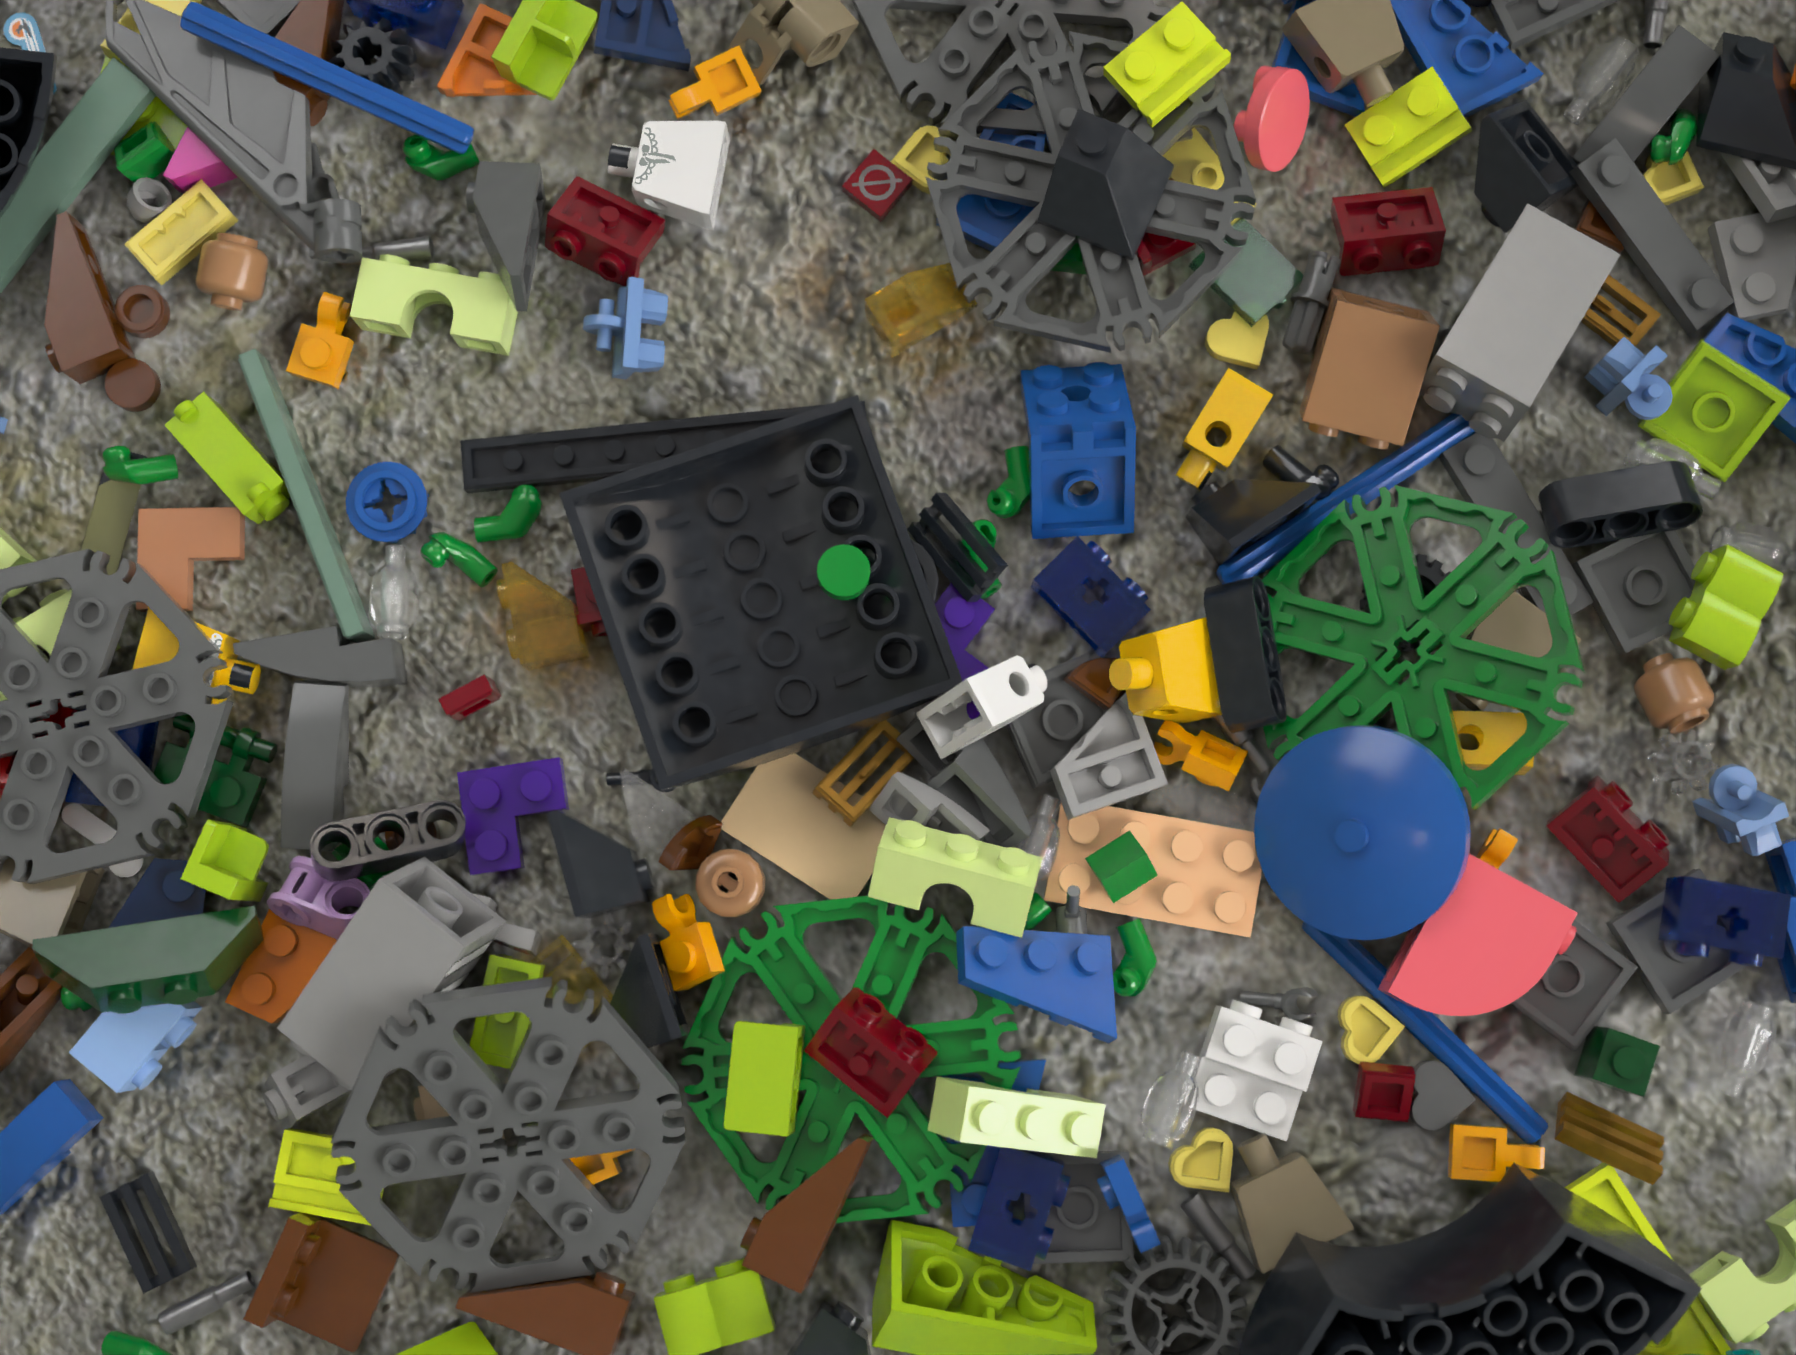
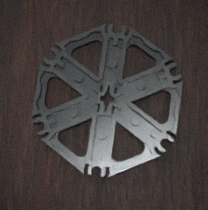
(979, 37)
(1023, 178)
(112, 703)
(472, 1139)

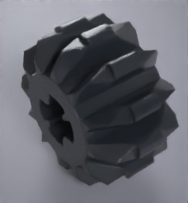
(372, 42)

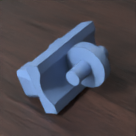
(634, 307)
(1626, 376)
(1742, 810)

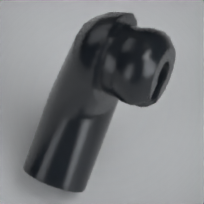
(1291, 470)

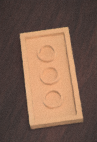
(1203, 869)

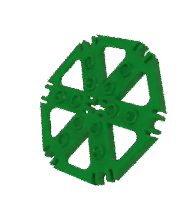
(1443, 616)
(829, 1104)

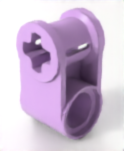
(314, 901)

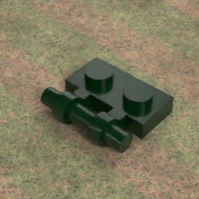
(230, 788)

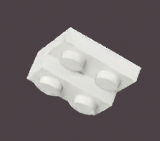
(1255, 1069)

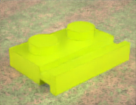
(1166, 64)
(1408, 127)
(308, 1178)

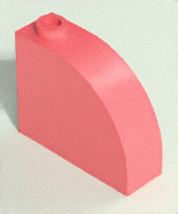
(1480, 946)

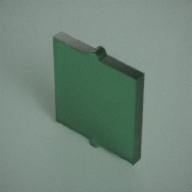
(1256, 279)

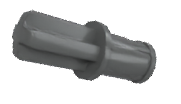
(1310, 302)

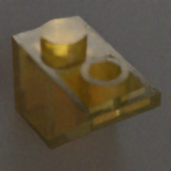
(916, 307)
(542, 621)

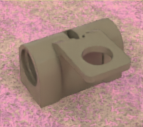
(809, 27)

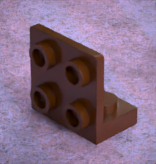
(323, 1281)

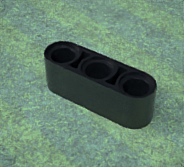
(1620, 504)
(1245, 654)
(368, 859)

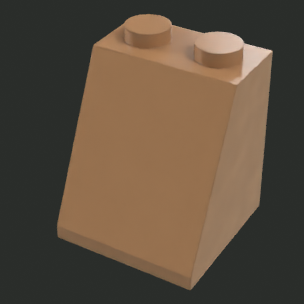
(1367, 368)

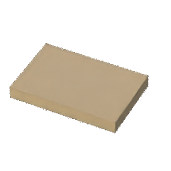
(800, 833)

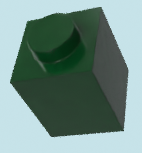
(1617, 1060)

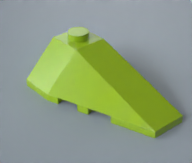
(955, 1302)

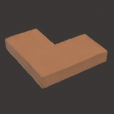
(179, 536)

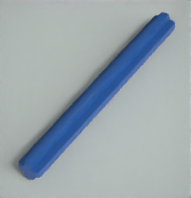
(326, 77)
(1385, 473)
(1436, 1038)

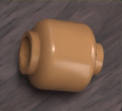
(231, 271)
(1674, 693)
(742, 893)

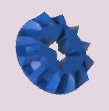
(368, 490)

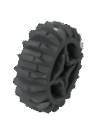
(1163, 1334)

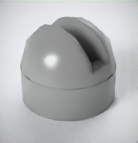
(143, 194)

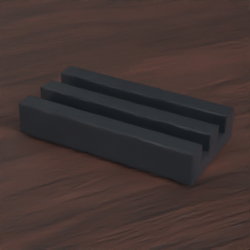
(944, 560)
(129, 1238)

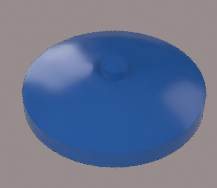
(1362, 832)

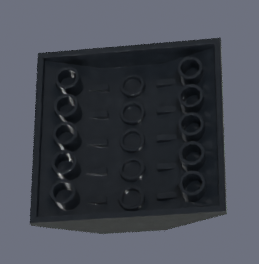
(720, 603)

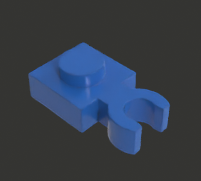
(1121, 1191)

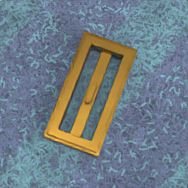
(1630, 301)
(839, 802)
(1609, 1138)

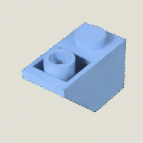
(127, 1046)

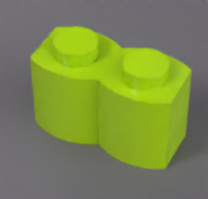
(1724, 606)
(713, 1310)

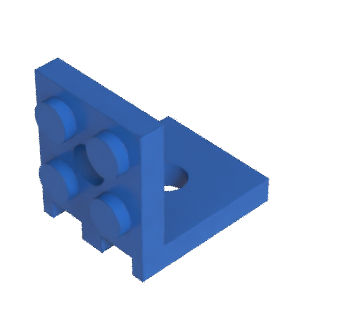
(1078, 432)

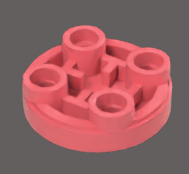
(1274, 117)

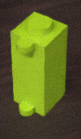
(230, 458)

